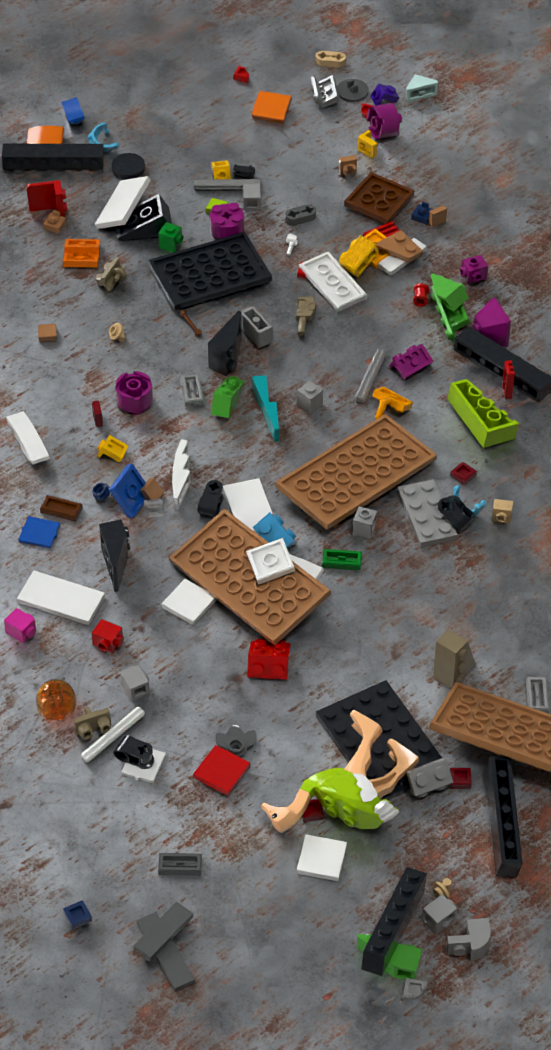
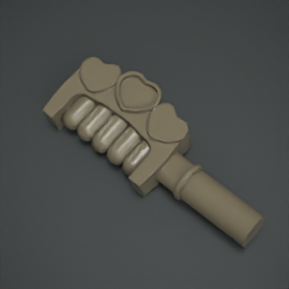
(305, 313)

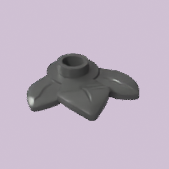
(236, 739)

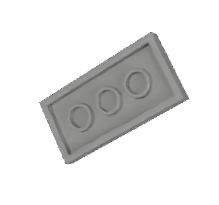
(422, 510)

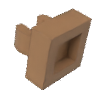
(348, 165)
(54, 222)

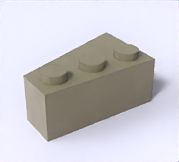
(452, 659)

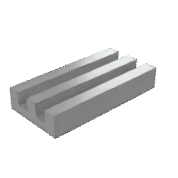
(193, 400)
(545, 708)

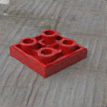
(221, 770)

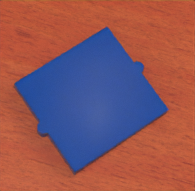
(39, 532)

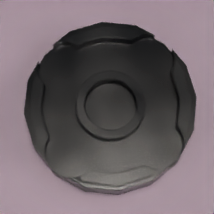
(128, 165)

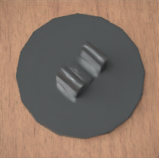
(352, 90)

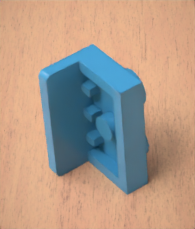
(271, 529)

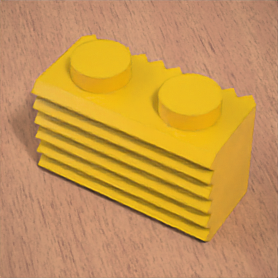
(358, 256)

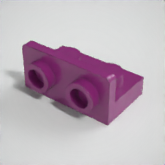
(412, 361)

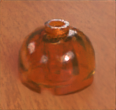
(55, 699)

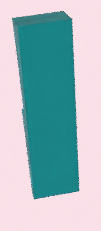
(269, 409)

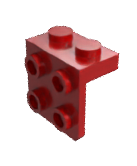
(47, 196)
(268, 659)

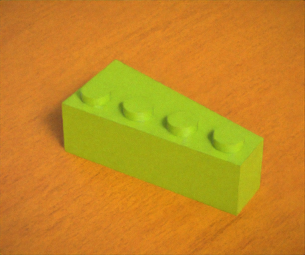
(480, 415)

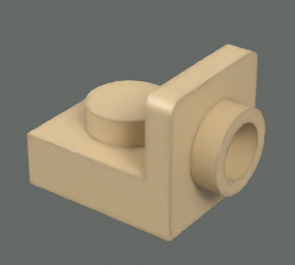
(502, 511)

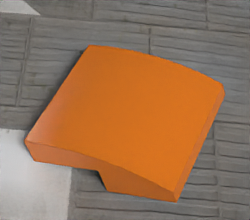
(271, 106)
(46, 135)
(81, 253)

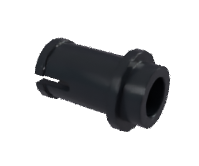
(248, 171)

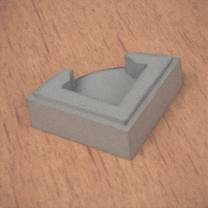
(414, 989)

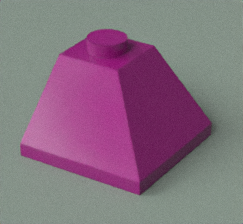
(493, 323)

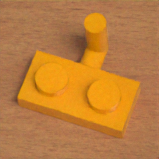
(388, 397)

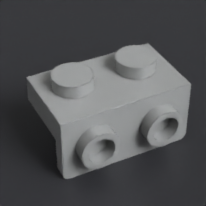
(325, 91)
(429, 777)

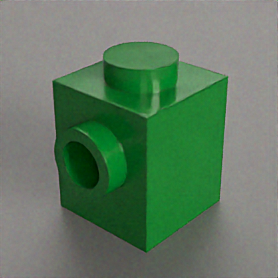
(170, 237)

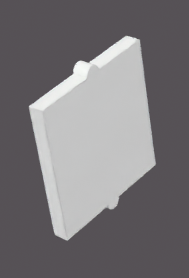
(147, 775)

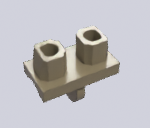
(112, 274)
(91, 722)

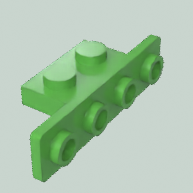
(451, 319)

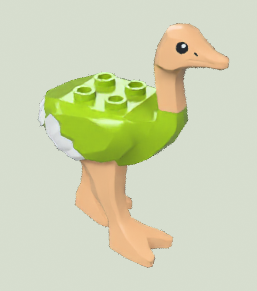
(346, 790)

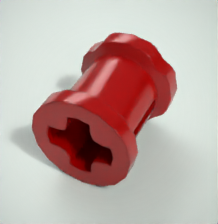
(420, 298)

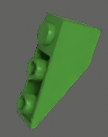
(449, 292)
(226, 397)
(404, 961)

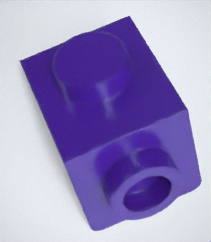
(384, 92)

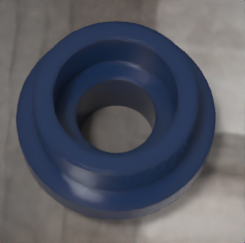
(100, 491)

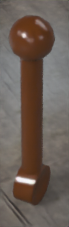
(198, 332)

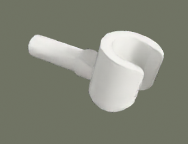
(291, 240)

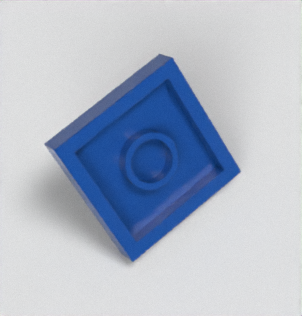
(127, 490)

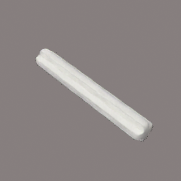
(113, 734)

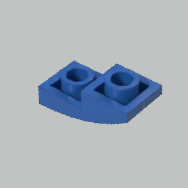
(73, 111)

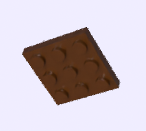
(379, 198)

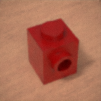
(107, 636)

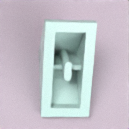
(420, 88)

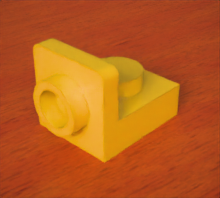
(367, 145)
(221, 169)
(113, 448)

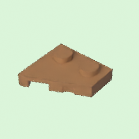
(400, 246)

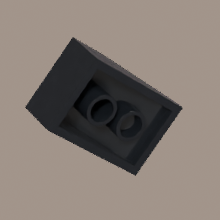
(145, 220)
(225, 346)
(114, 549)

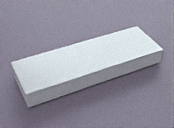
(393, 264)

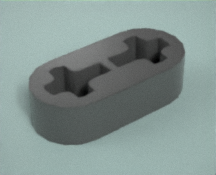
(300, 215)

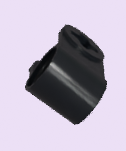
(211, 499)
(455, 512)
(133, 750)

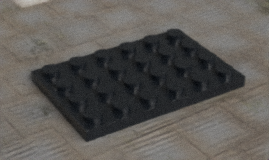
(209, 270)
(385, 708)

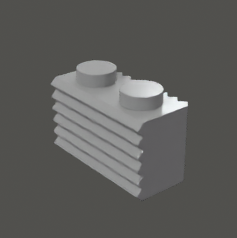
(256, 327)

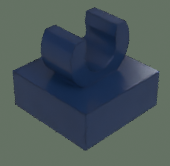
(421, 213)
(77, 914)

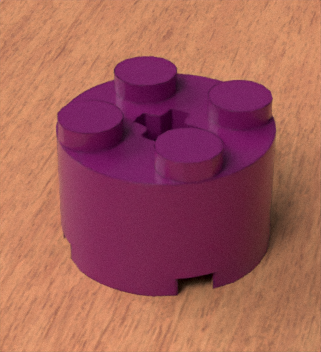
(384, 121)
(226, 220)
(134, 392)

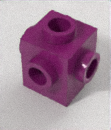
(474, 269)

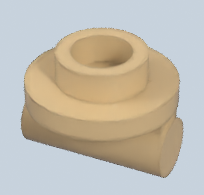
(116, 332)
(442, 888)

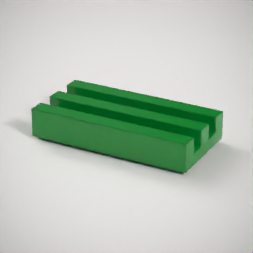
(343, 561)

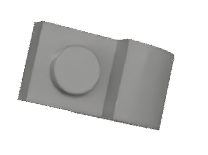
(474, 942)

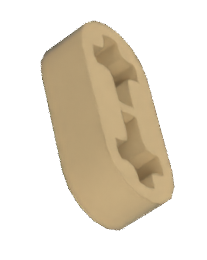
(330, 59)

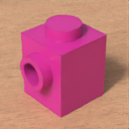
(20, 625)

